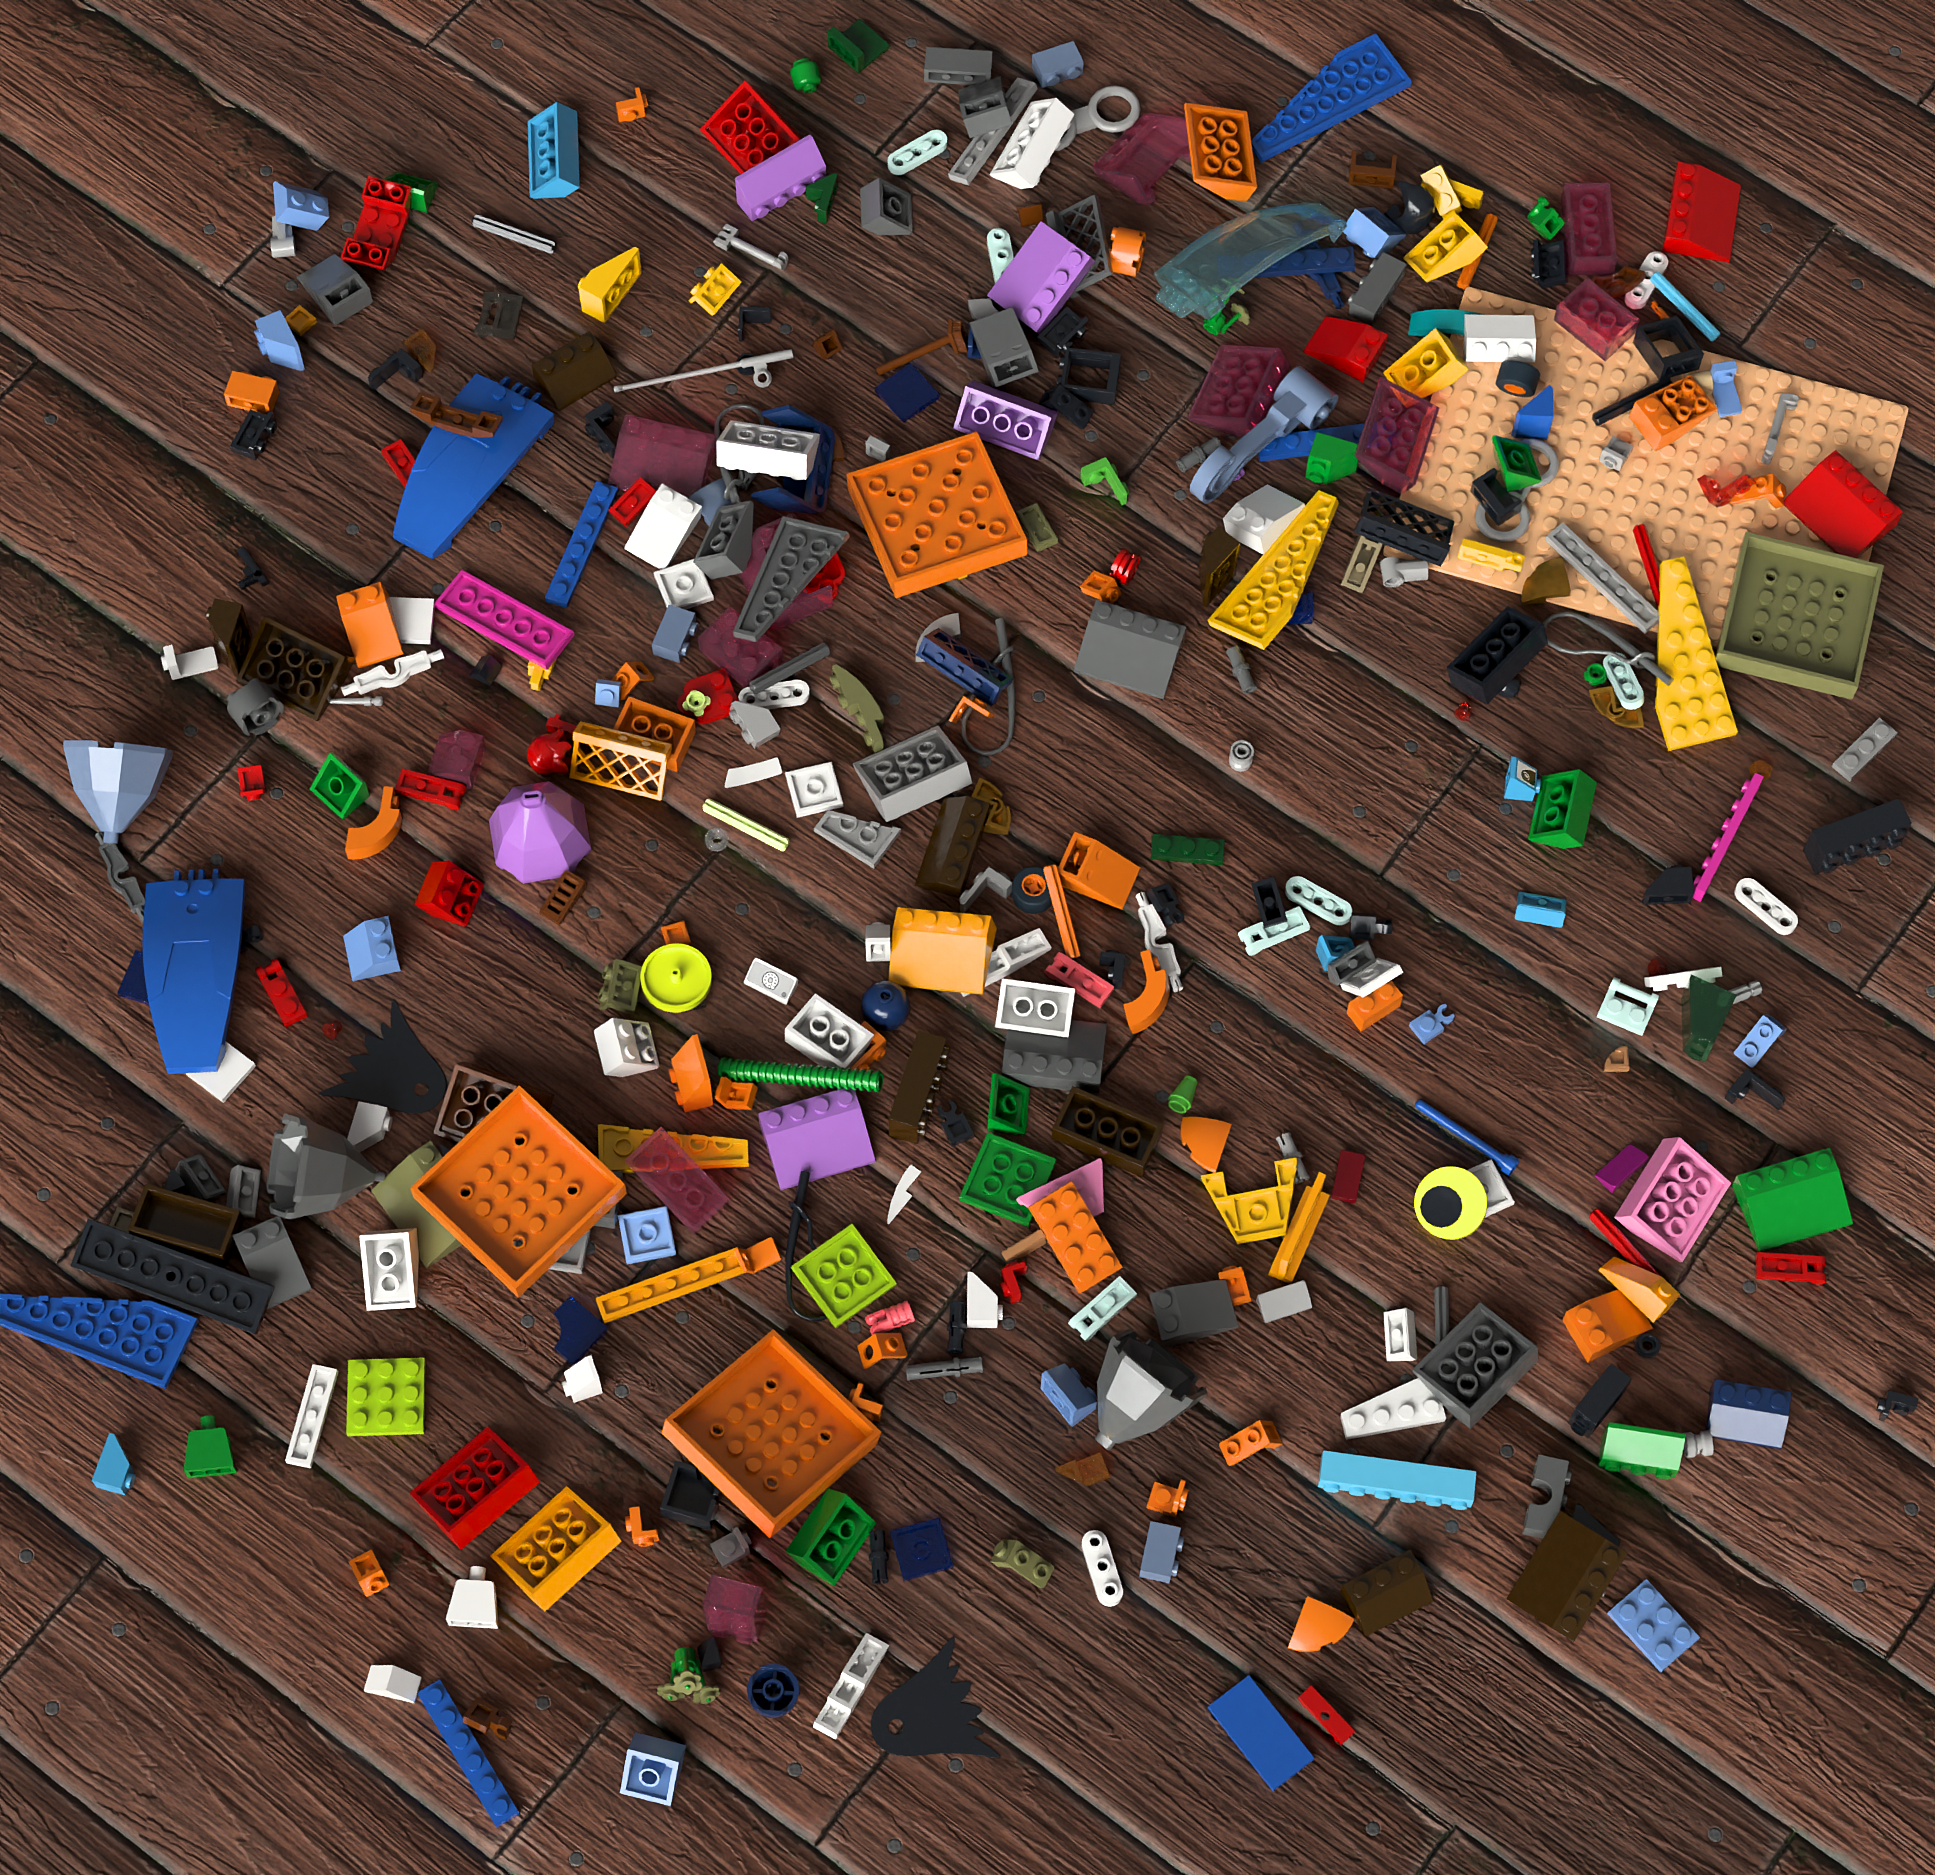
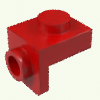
(251, 782)
(1009, 1285)

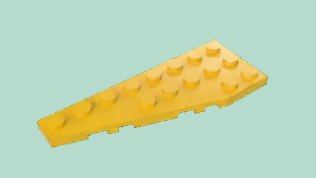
(1274, 585)
(1695, 703)

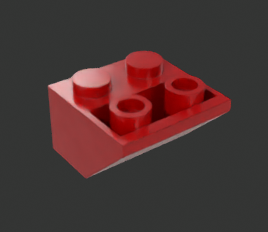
(449, 893)

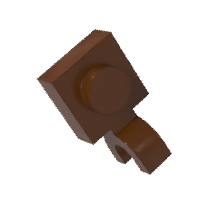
(485, 1716)

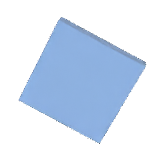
(646, 1235)

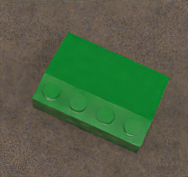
(1793, 1200)

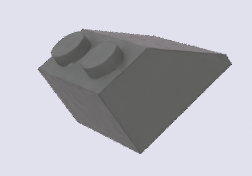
(885, 209)

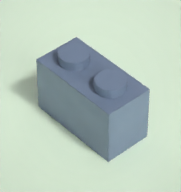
(1057, 64)
(674, 634)
(1160, 1552)

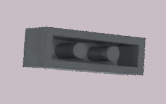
(957, 66)
(1376, 288)

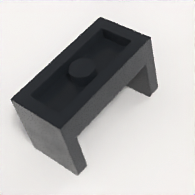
(1494, 498)

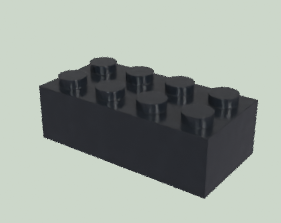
(1497, 655)
(1857, 837)

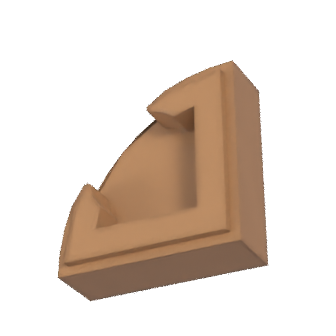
(1618, 1060)

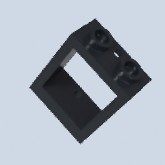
(1091, 359)
(1672, 365)
(1599, 1401)

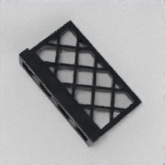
(1402, 536)

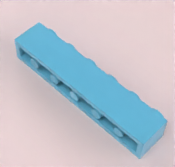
(1397, 1479)

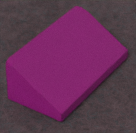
(1622, 1167)

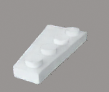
(1395, 1410)

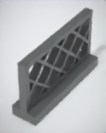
(1058, 223)

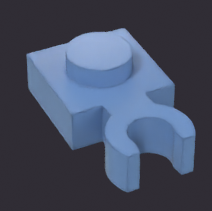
(1429, 1026)

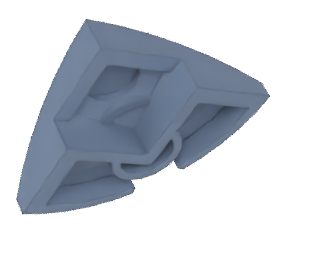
(711, 498)

